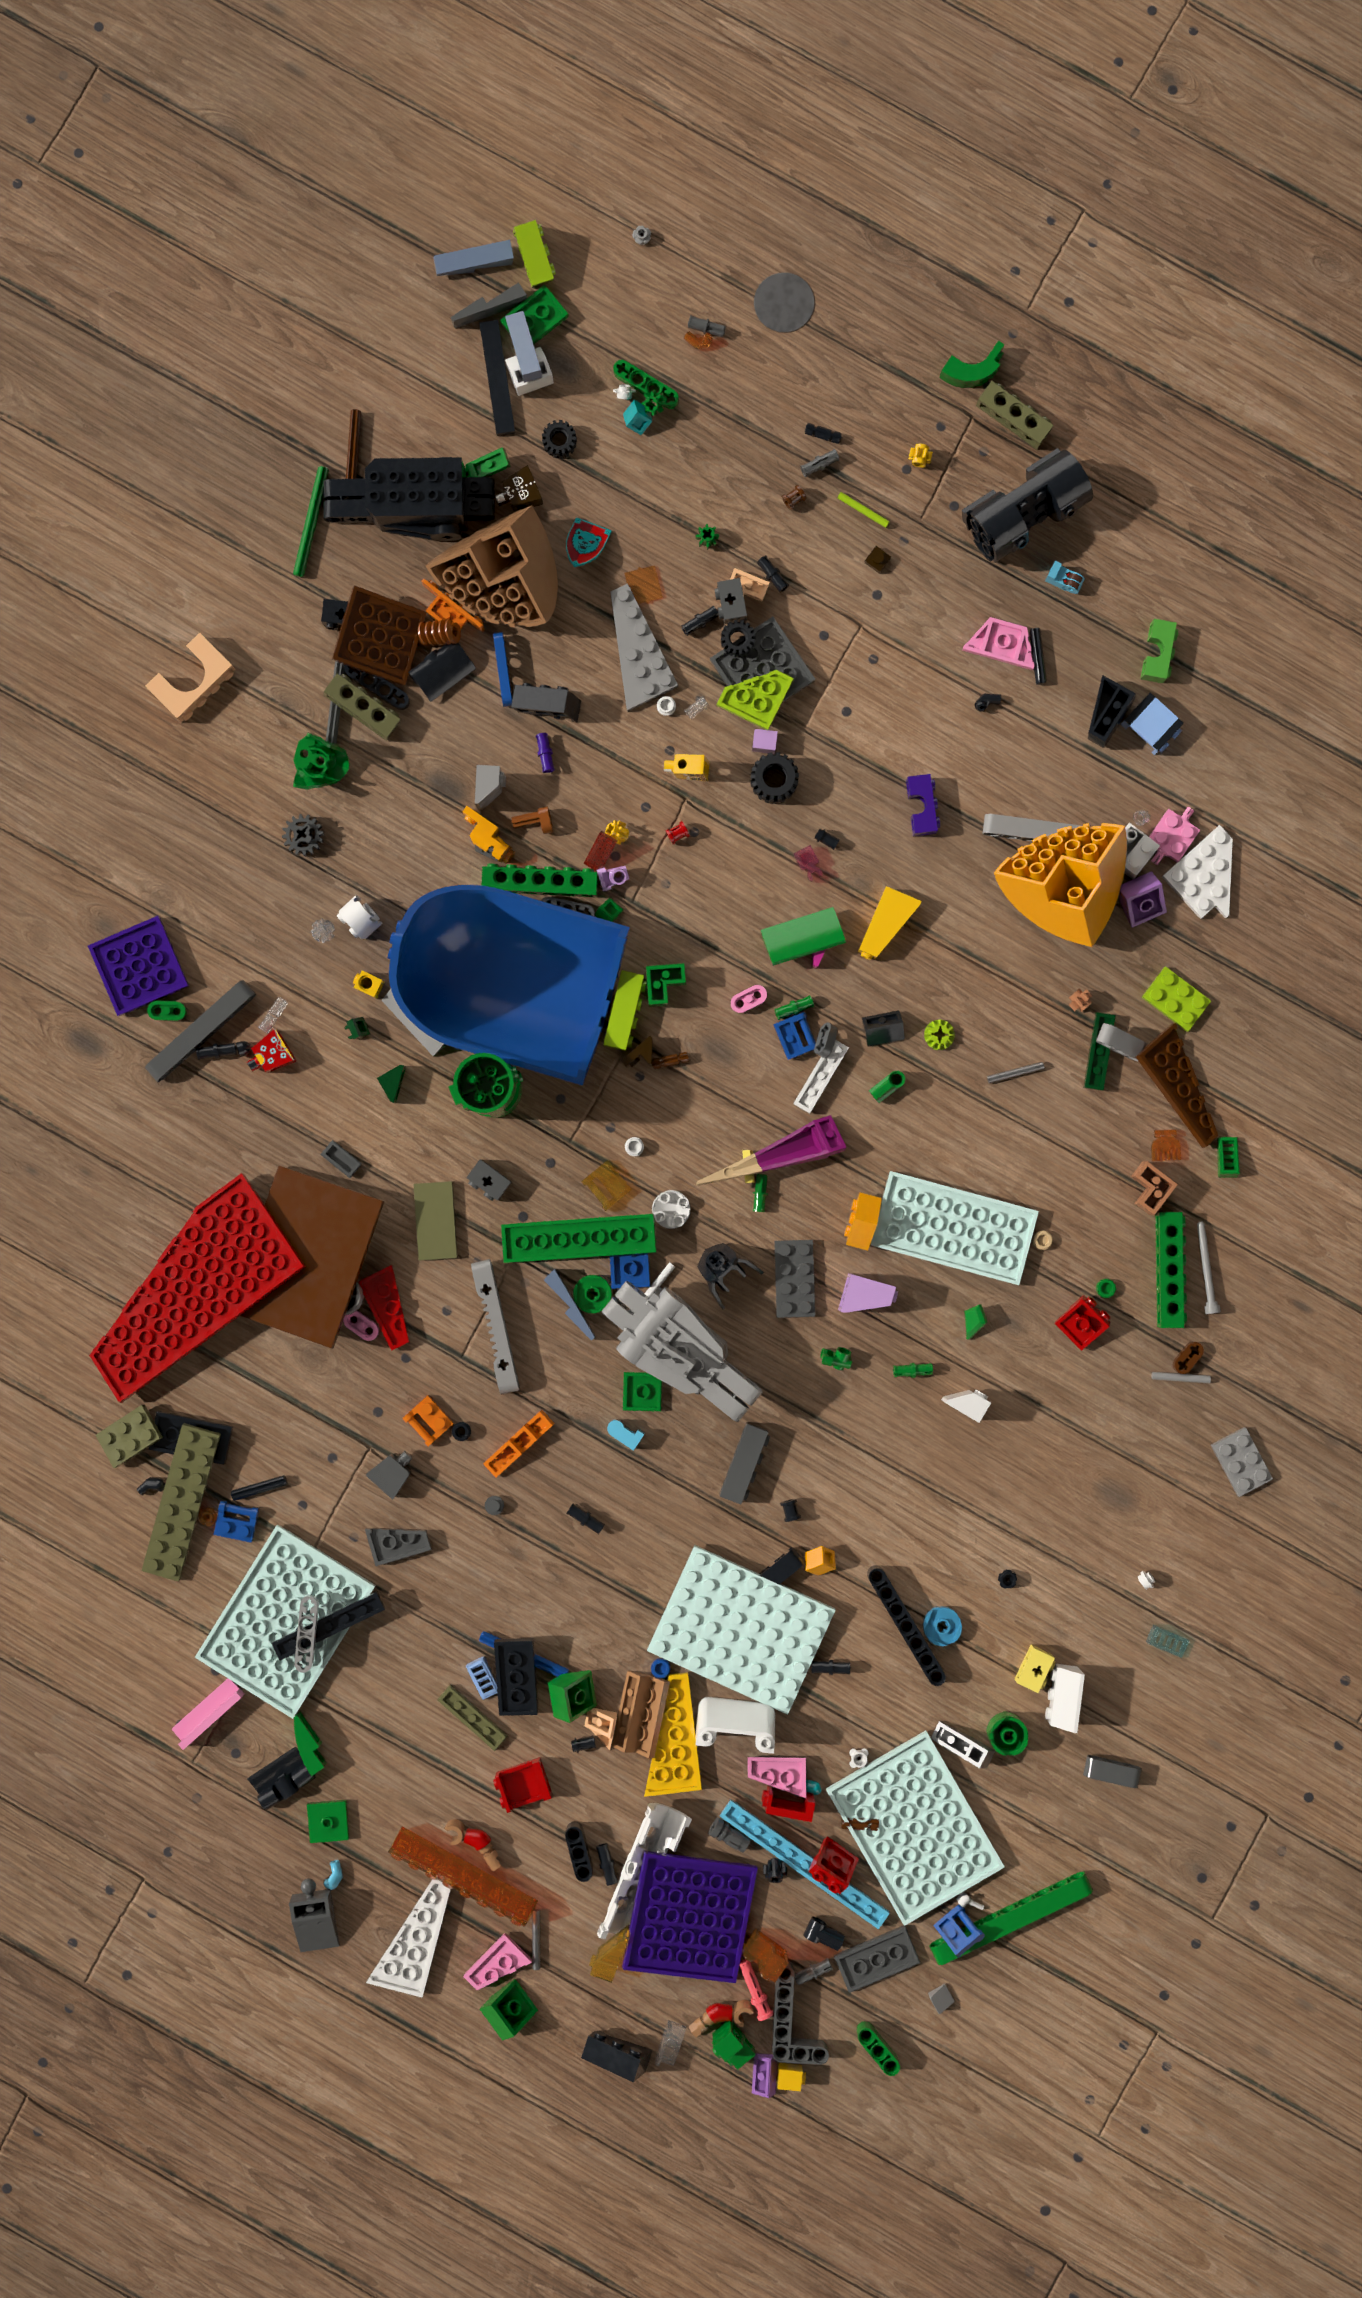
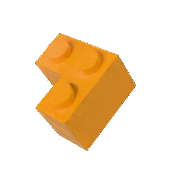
(863, 1221)

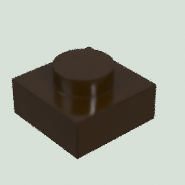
(877, 559)

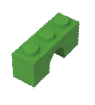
(1162, 634)

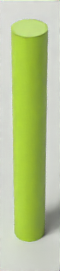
(862, 509)

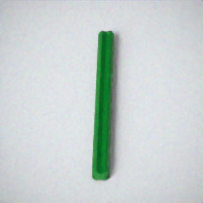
(310, 522)

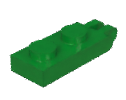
(488, 464)

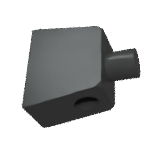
(391, 1473)

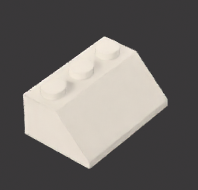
(1065, 1697)

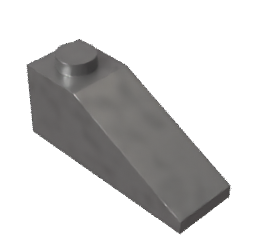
(963, 1745)

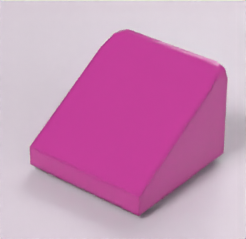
(816, 957)

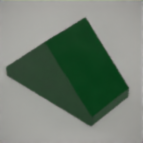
(392, 1081)

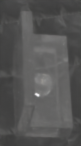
(670, 2043)

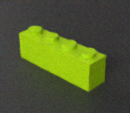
(624, 1010)

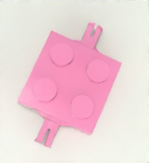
(1174, 835)

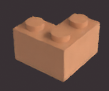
(1157, 1187)

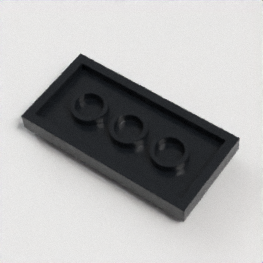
(170, 1428)
(516, 1676)

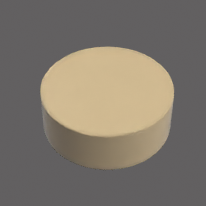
(1042, 1240)

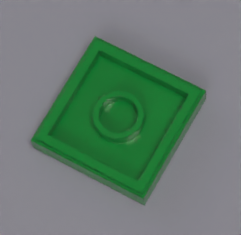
(641, 1392)

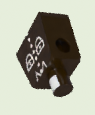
(520, 491)

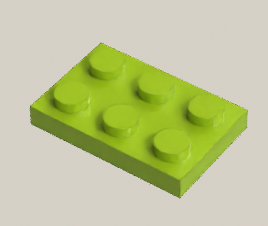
(1176, 999)

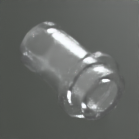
(696, 707)

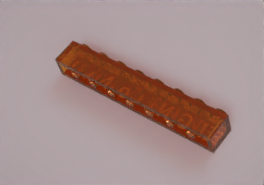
(462, 1876)

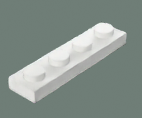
(820, 1077)

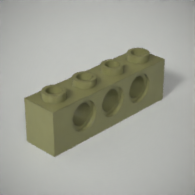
(1017, 425)
(350, 705)

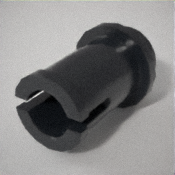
(826, 838)
(583, 1744)

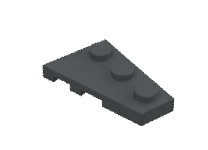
(396, 1544)

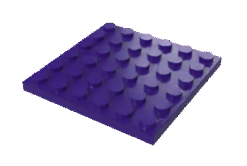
(689, 1917)

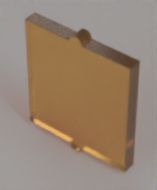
(644, 584)

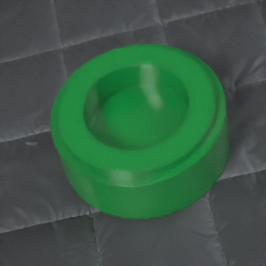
(1105, 1288)

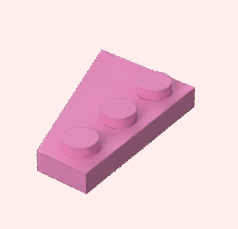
(781, 1773)
(496, 1962)

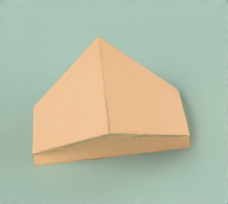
(602, 1724)

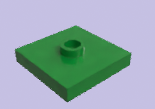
(328, 1821)

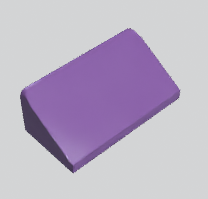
(764, 2075)

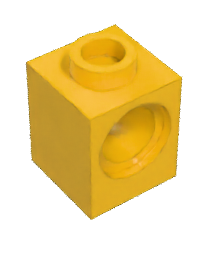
(374, 990)

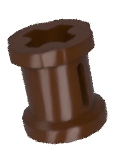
(787, 499)

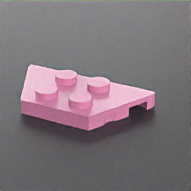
(1002, 642)

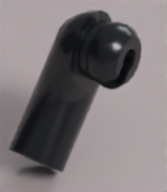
(985, 699)
(151, 1483)

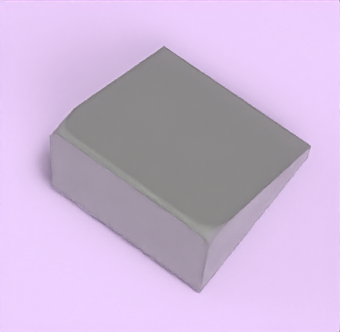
(941, 1998)

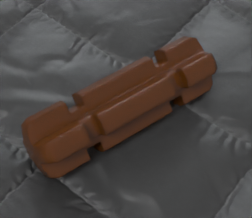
(670, 1060)
(856, 1825)

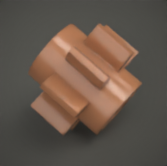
(1080, 1000)

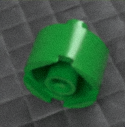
(1011, 1723)

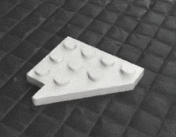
(1205, 874)

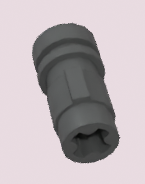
(729, 1835)

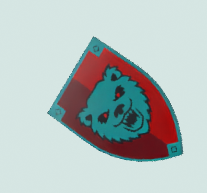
(585, 542)

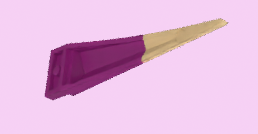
(807, 1144)

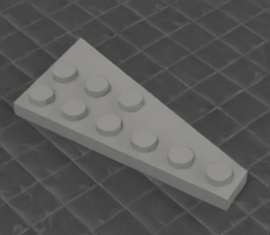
(641, 660)

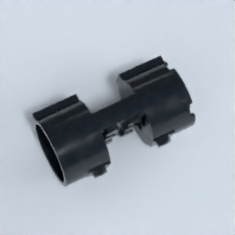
(1053, 489)

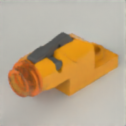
(485, 838)

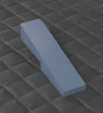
(474, 258)
(523, 346)
(574, 1313)

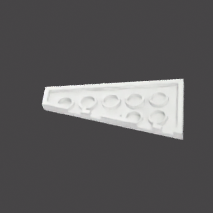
(411, 1952)

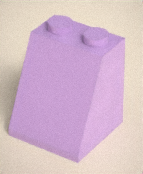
(865, 1294)

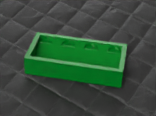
(803, 936)

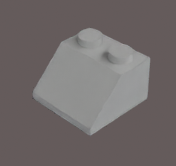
(488, 784)

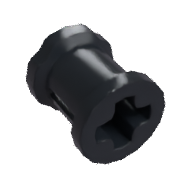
(790, 1510)

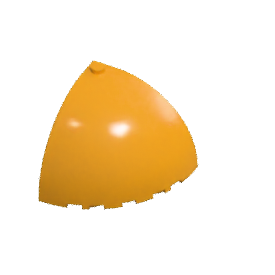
(1068, 880)

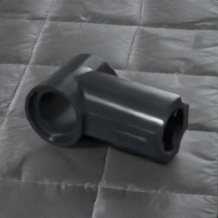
(818, 1931)

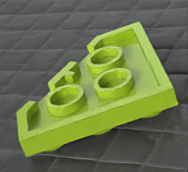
(756, 698)

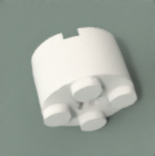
(359, 917)

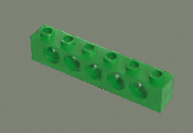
(587, 889)
(1163, 1221)

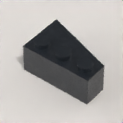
(1110, 708)

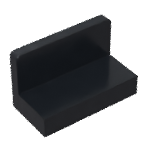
(883, 1028)

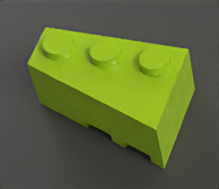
(534, 253)

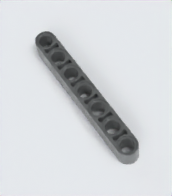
(200, 1031)

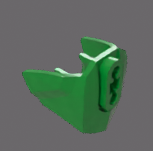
(311, 770)

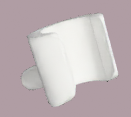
(963, 1899)

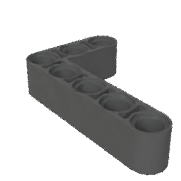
(785, 2020)

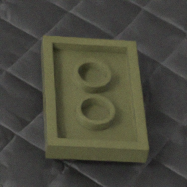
(129, 1436)

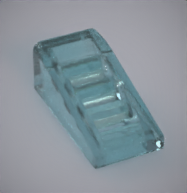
(1151, 1640)

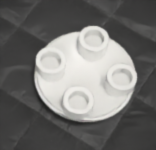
(671, 1209)

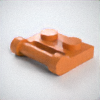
(433, 1416)

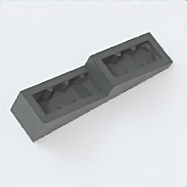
(480, 309)

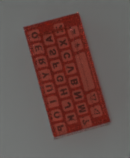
(600, 851)

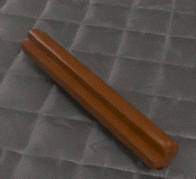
(353, 444)

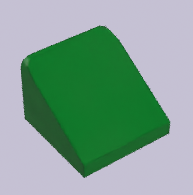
(609, 911)

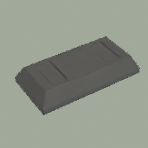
(341, 1159)

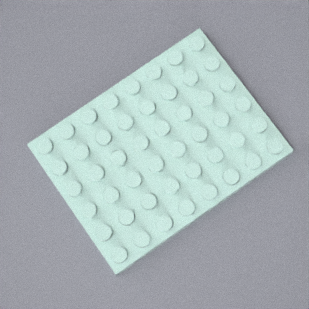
(268, 1609)
(741, 1629)
(926, 1833)

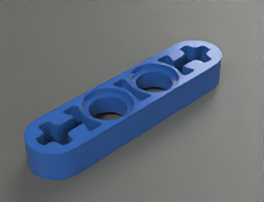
(502, 669)

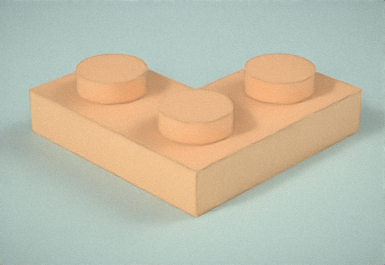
(751, 585)

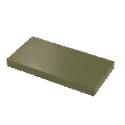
(435, 1220)

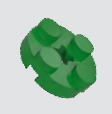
(585, 1302)

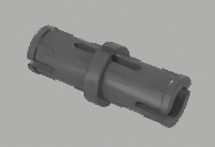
(819, 463)

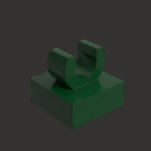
(357, 1028)

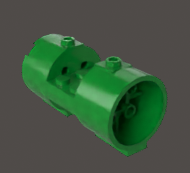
(487, 1085)

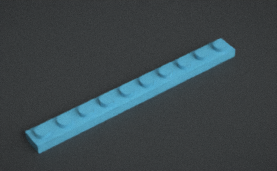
(800, 1861)

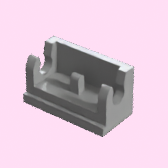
(674, 1359)

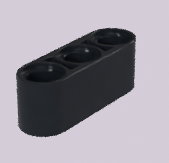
(783, 1567)
(579, 1861)

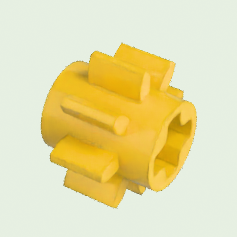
(920, 455)
(617, 831)

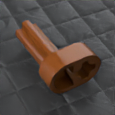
(541, 816)

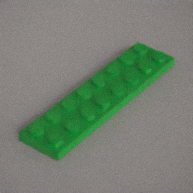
(578, 1238)

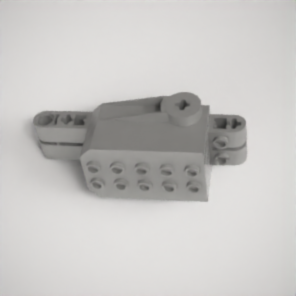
(671, 1319)

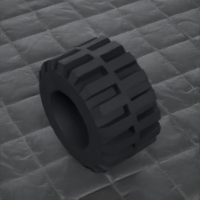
(774, 761)

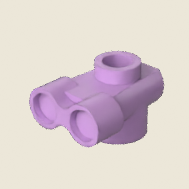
(608, 879)

